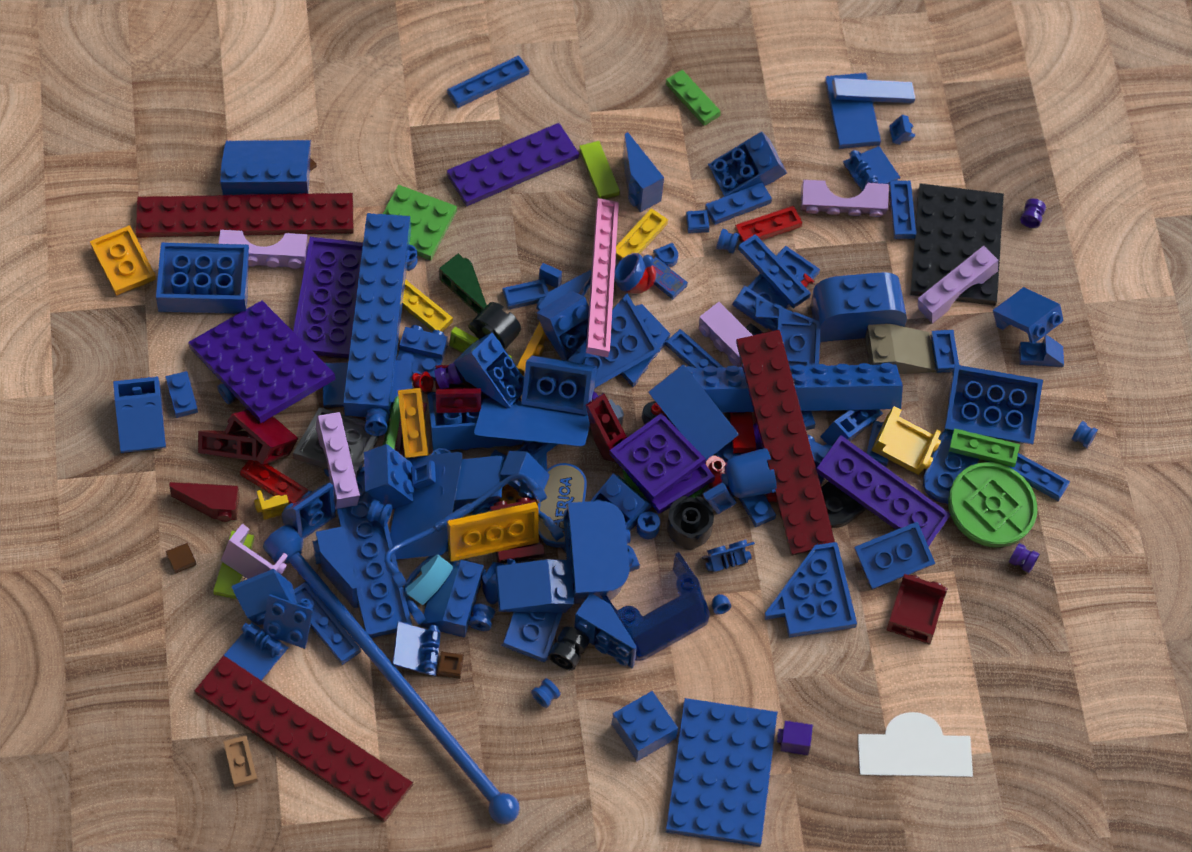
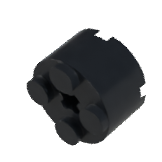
(496, 321)
(690, 522)

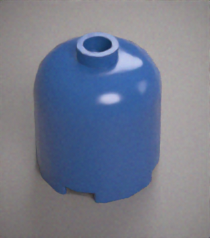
(749, 474)

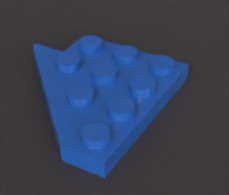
(816, 595)

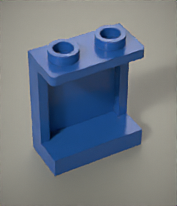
(1029, 313)

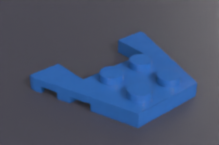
(798, 332)
(660, 336)

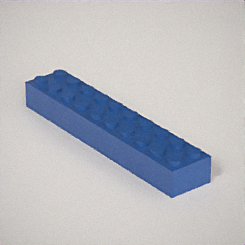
(377, 314)
(816, 387)

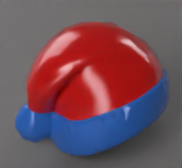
(635, 273)

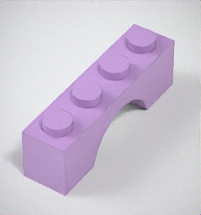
(817, 197)
(288, 252)
(941, 296)
(340, 467)

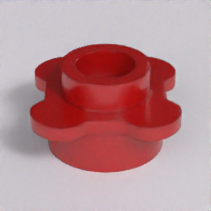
(427, 381)

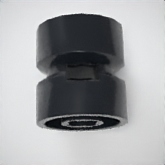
(567, 649)

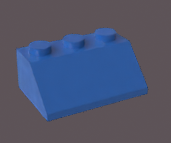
(558, 384)
(454, 601)

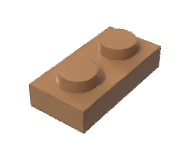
(240, 761)

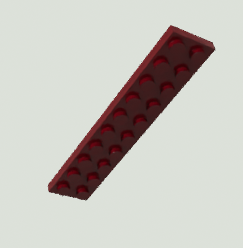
(246, 213)
(786, 439)
(304, 738)

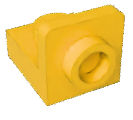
(271, 507)

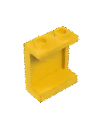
(905, 443)

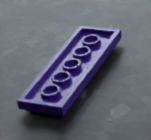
(512, 164)
(880, 489)

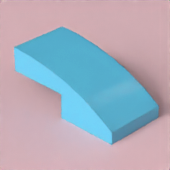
(433, 576)

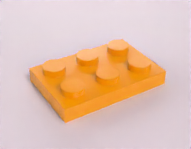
(122, 260)

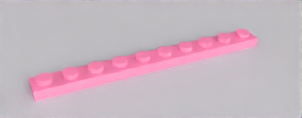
(602, 278)

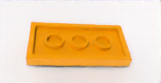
(493, 531)

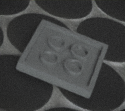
(358, 442)

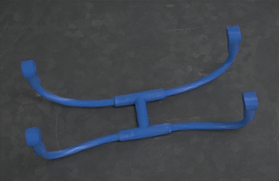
(398, 577)

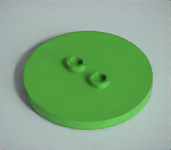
(992, 504)

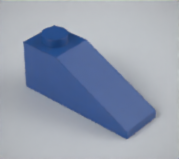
(579, 285)
(850, 425)

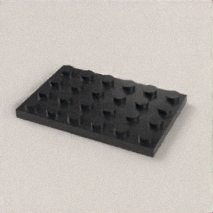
(949, 230)

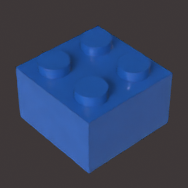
(388, 476)
(644, 726)

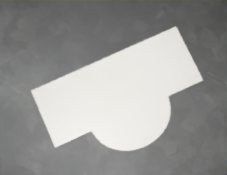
(914, 748)

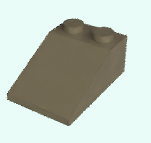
(901, 346)

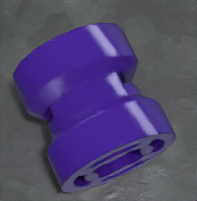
(1033, 213)
(448, 376)
(1024, 558)

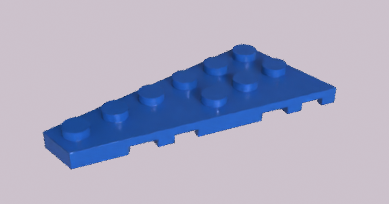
(629, 344)

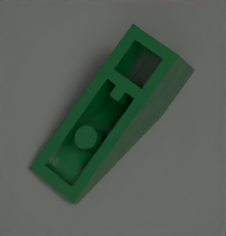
(461, 279)

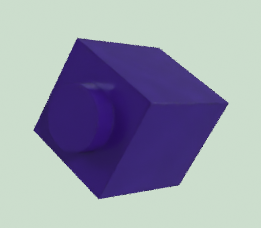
(795, 737)

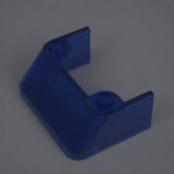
(670, 621)

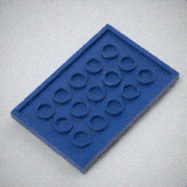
(722, 772)

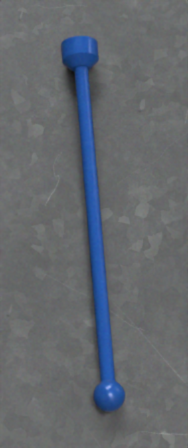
(502, 806)

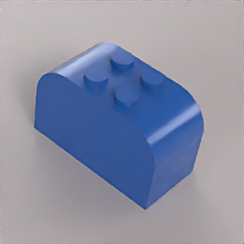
(853, 302)
(596, 548)

